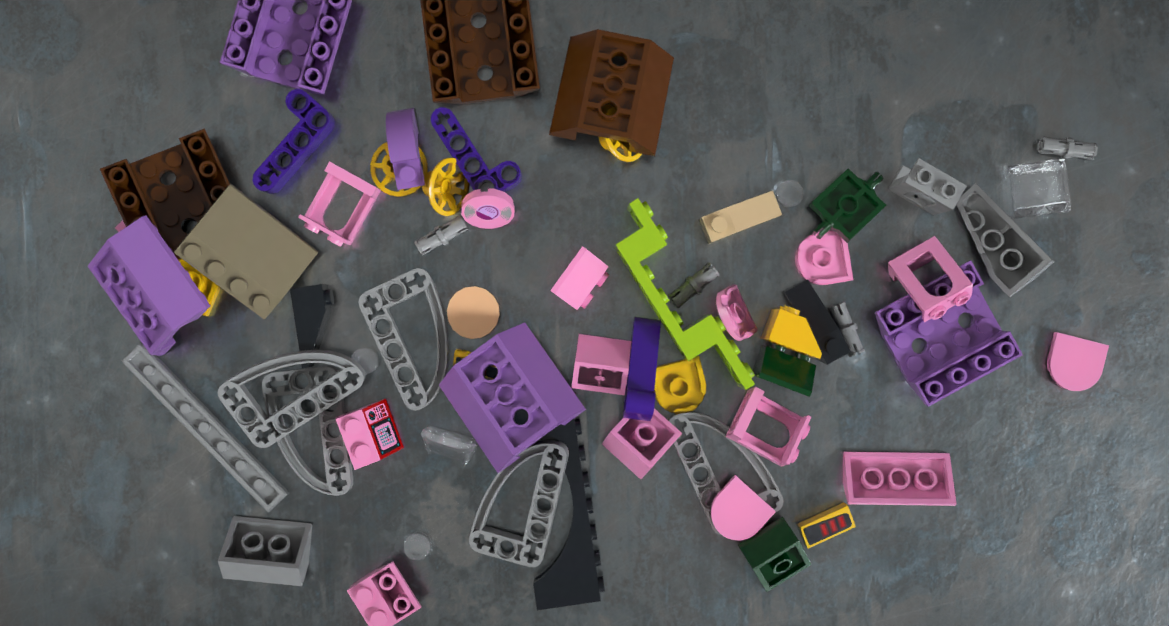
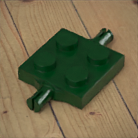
(847, 205)

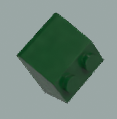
(785, 370)
(775, 554)

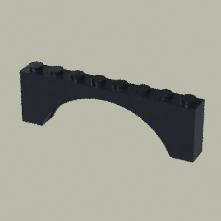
(573, 573)

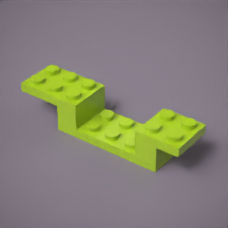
(696, 336)

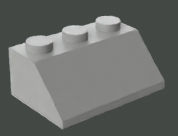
(266, 551)

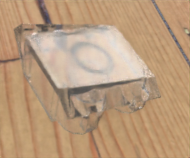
(1039, 188)
(449, 444)

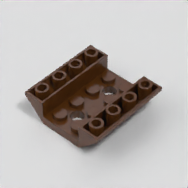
(460, 50)
(634, 89)
(198, 184)

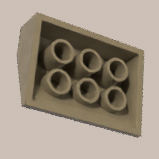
(246, 251)

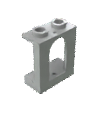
(934, 189)

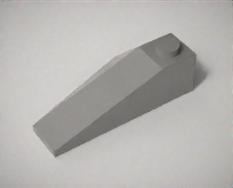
(1005, 248)

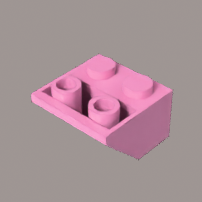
(601, 364)
(383, 596)

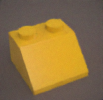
(790, 331)

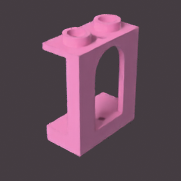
(314, 214)
(931, 306)
(796, 425)

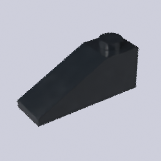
(311, 315)
(820, 321)

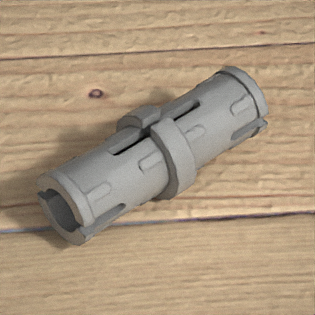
(1067, 148)
(441, 235)
(693, 285)
(847, 328)

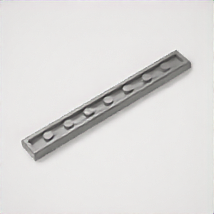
(205, 427)

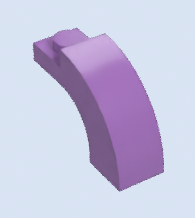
(403, 148)

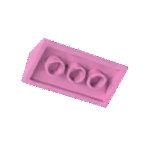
(898, 478)

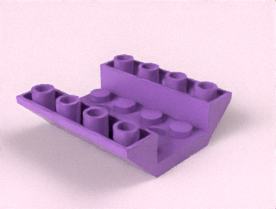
(271, 27)
(148, 285)
(950, 353)
(524, 381)

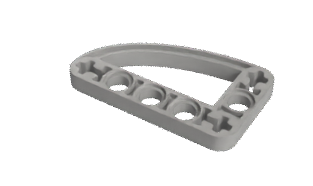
(394, 336)
(300, 417)
(325, 418)
(700, 460)
(536, 515)

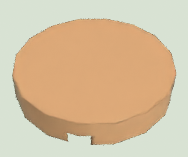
(473, 312)

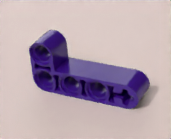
(290, 146)
(470, 153)
(642, 369)

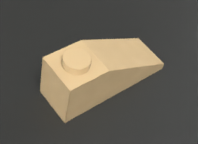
(740, 217)

